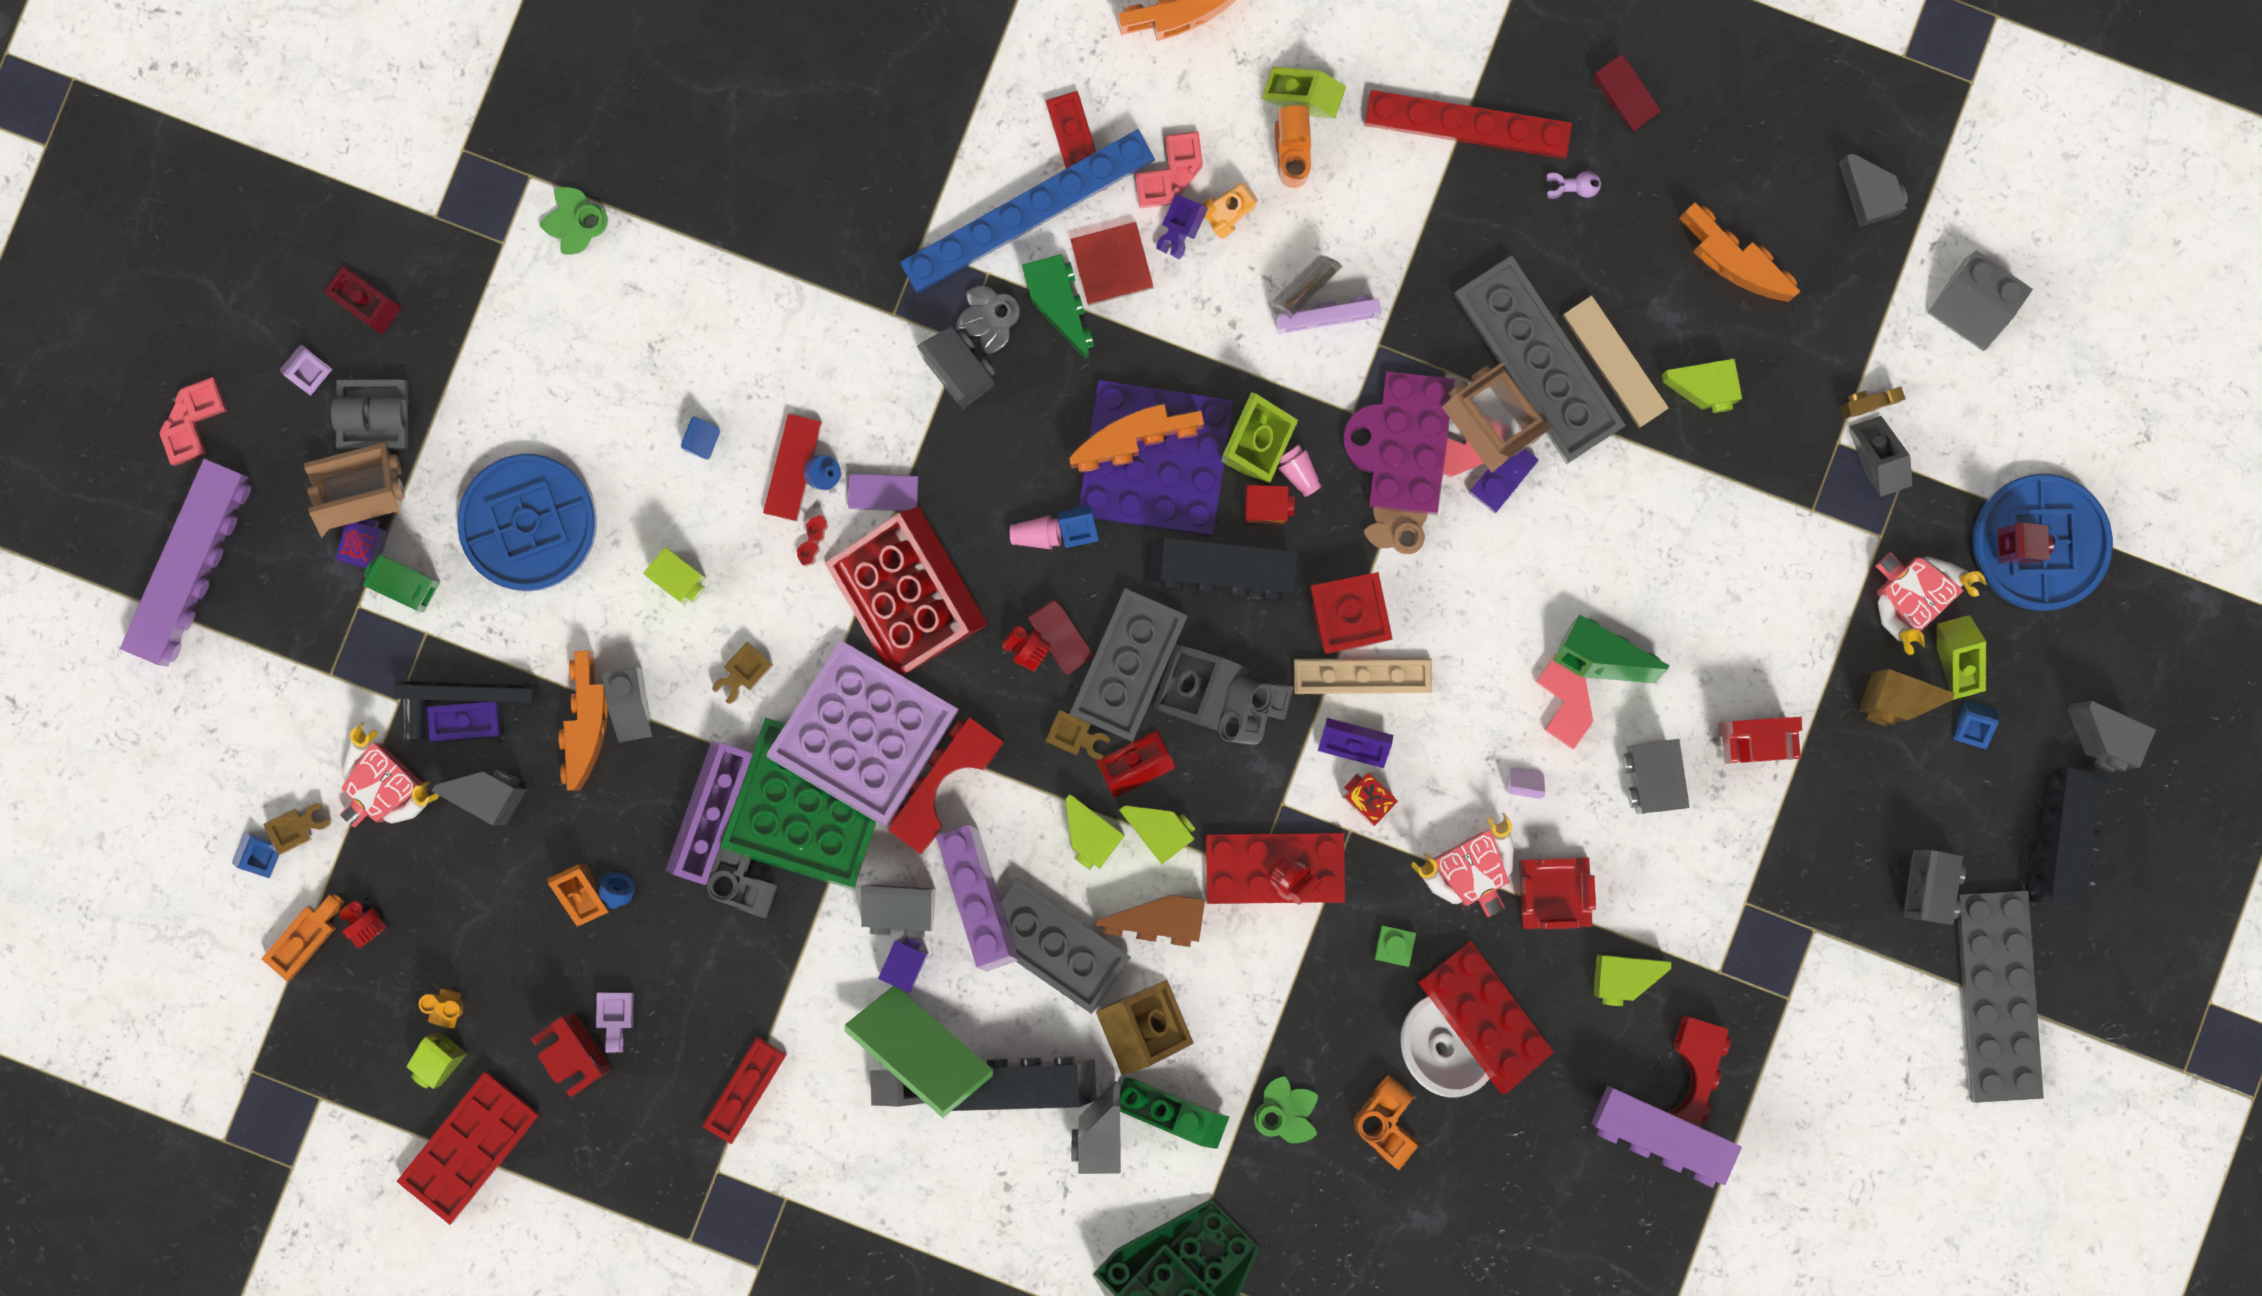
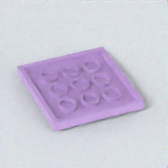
(862, 733)

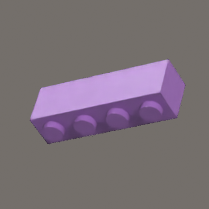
(708, 812)
(977, 898)
(1666, 1136)

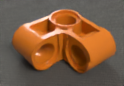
(1293, 143)
(1388, 1104)

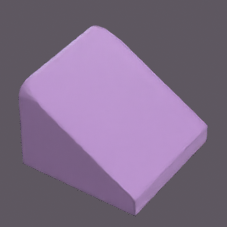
(305, 369)
(1526, 783)

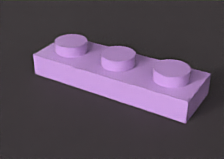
(1329, 314)

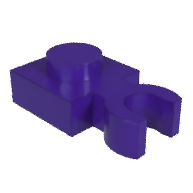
(1182, 221)

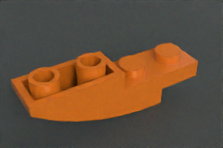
(1170, 16)
(1746, 268)
(1120, 438)
(583, 736)

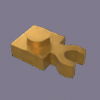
(1863, 403)
(745, 669)
(1071, 734)
(292, 829)

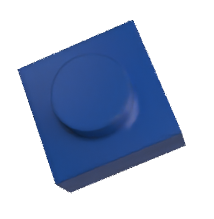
(1078, 527)

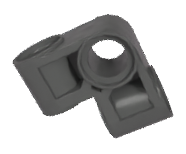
(1249, 706)
(748, 893)

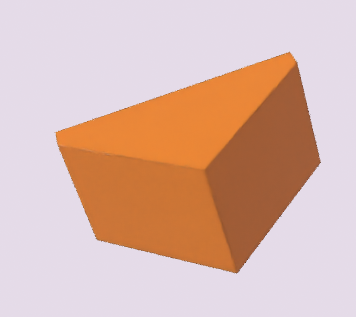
(578, 893)

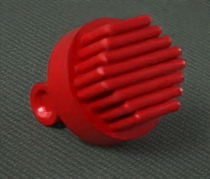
(1028, 648)
(1294, 880)
(361, 925)

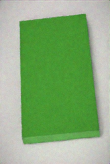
(918, 1051)

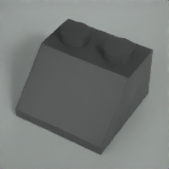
(1979, 300)
(956, 366)
(1197, 686)
(2110, 736)
(1656, 776)
(485, 794)
(1934, 886)
(897, 908)
(1098, 1138)

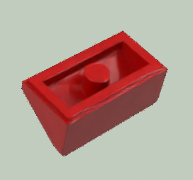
(1136, 764)

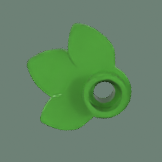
(569, 220)
(1291, 1109)

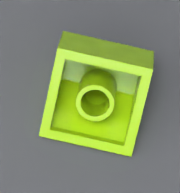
(1259, 439)

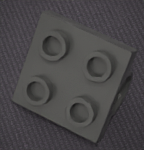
(370, 414)

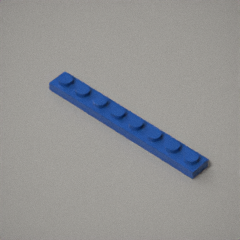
(1027, 211)

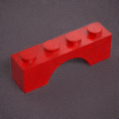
(918, 820)
(1702, 1048)

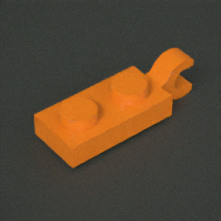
(303, 938)

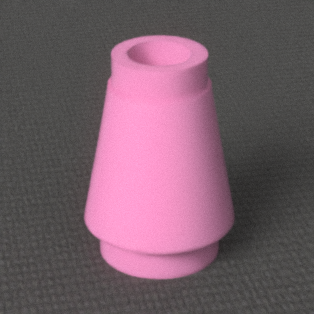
(1299, 470)
(1036, 533)

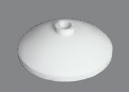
(1449, 1074)

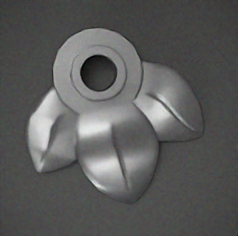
(983, 317)

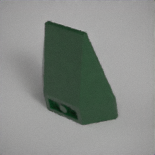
(1186, 1256)

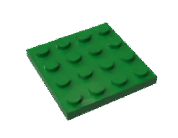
(795, 822)

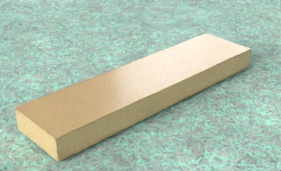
(1615, 362)
(1362, 676)

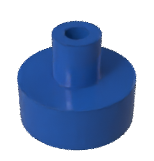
(822, 472)
(616, 889)

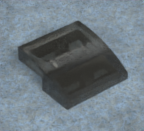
(1305, 286)

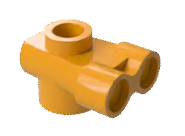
(1223, 212)
(442, 1008)

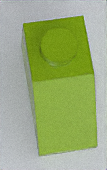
(1305, 88)
(1707, 385)
(675, 576)
(1962, 656)
(1160, 830)
(1090, 834)
(1625, 977)
(435, 1060)

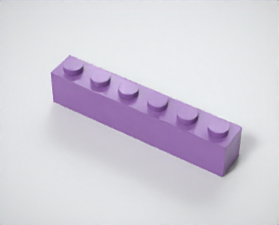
(186, 564)

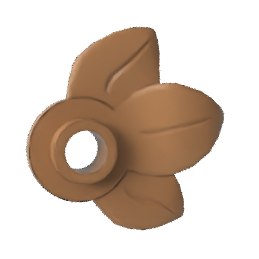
(1391, 525)

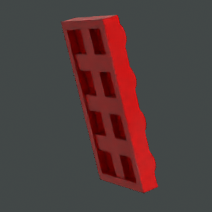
(1243, 864)
(1486, 1017)
(468, 1147)

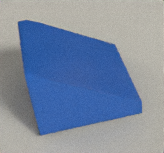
(700, 438)
(1976, 724)
(255, 855)

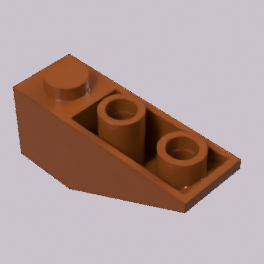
(1166, 916)

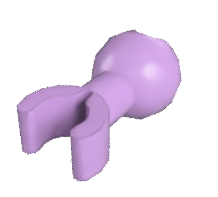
(1580, 184)

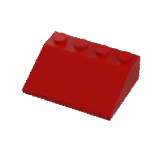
(906, 592)

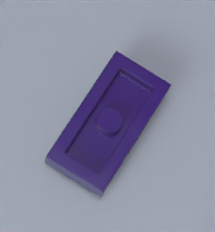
(1496, 487)
(464, 721)
(1355, 743)

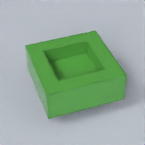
(1395, 946)

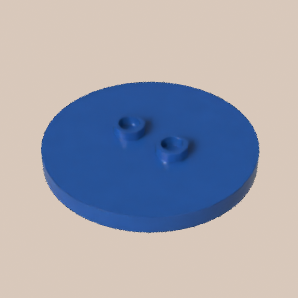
(527, 522)
(2079, 536)

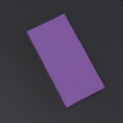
(882, 492)

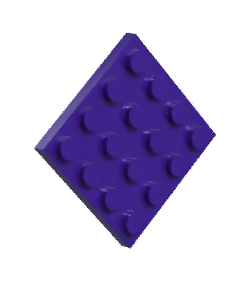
(1169, 482)

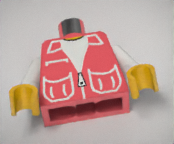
(1919, 594)
(380, 783)
(1473, 868)

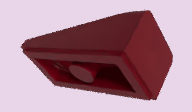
(1626, 93)
(362, 300)
(1066, 642)

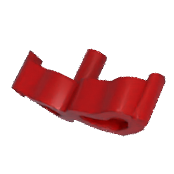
(816, 533)

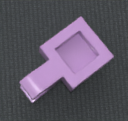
(614, 1013)

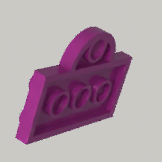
(1405, 442)

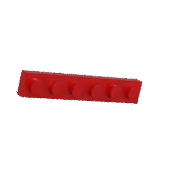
(1468, 124)

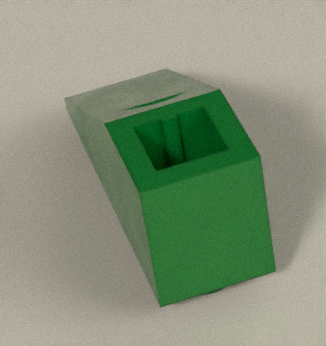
(1052, 295)
(400, 582)
(1600, 654)
(1172, 1113)

